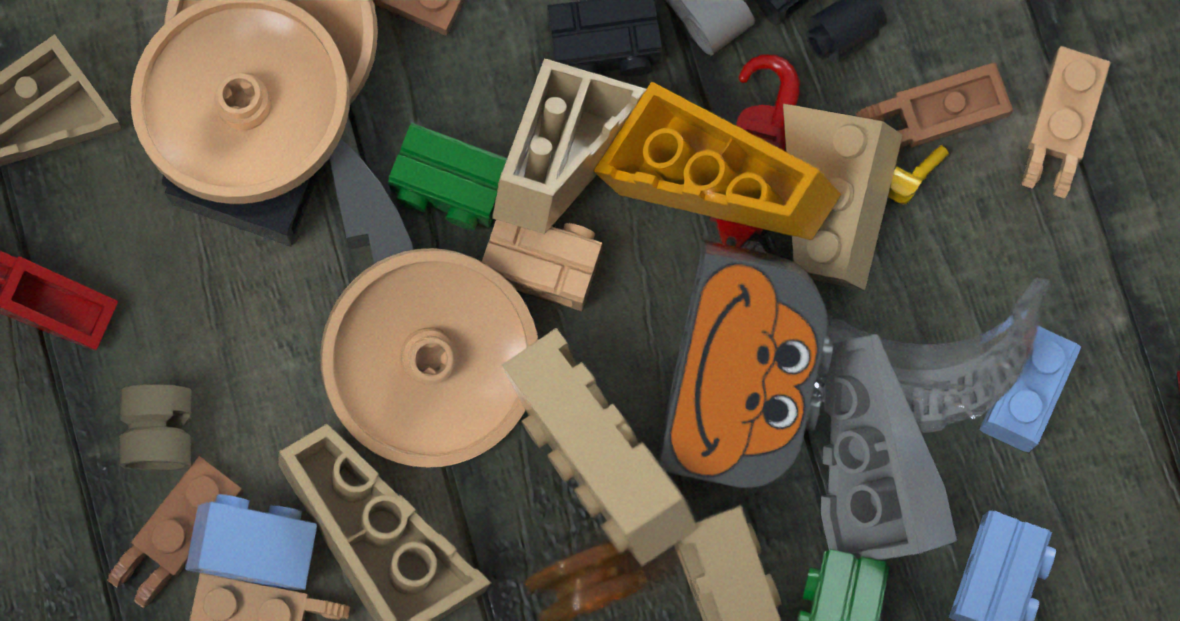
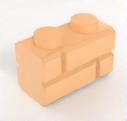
(546, 265)

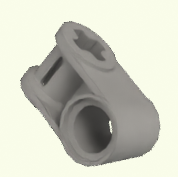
(713, 21)

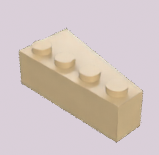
(597, 450)
(376, 535)

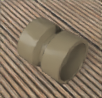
(155, 427)

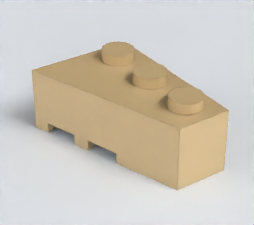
(48, 104)
(560, 143)
(860, 163)
(726, 570)

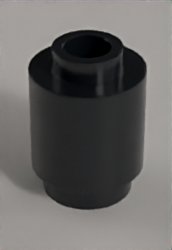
(845, 28)

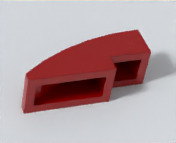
(53, 302)

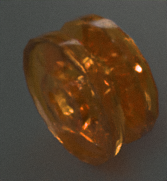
(585, 583)

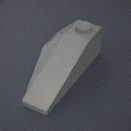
(882, 478)

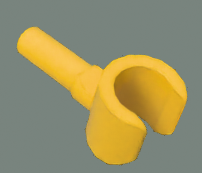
(905, 184)

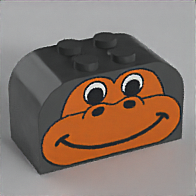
(745, 369)

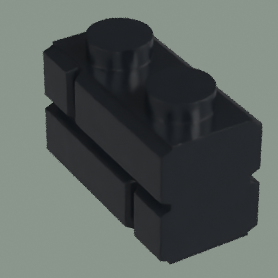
(605, 35)

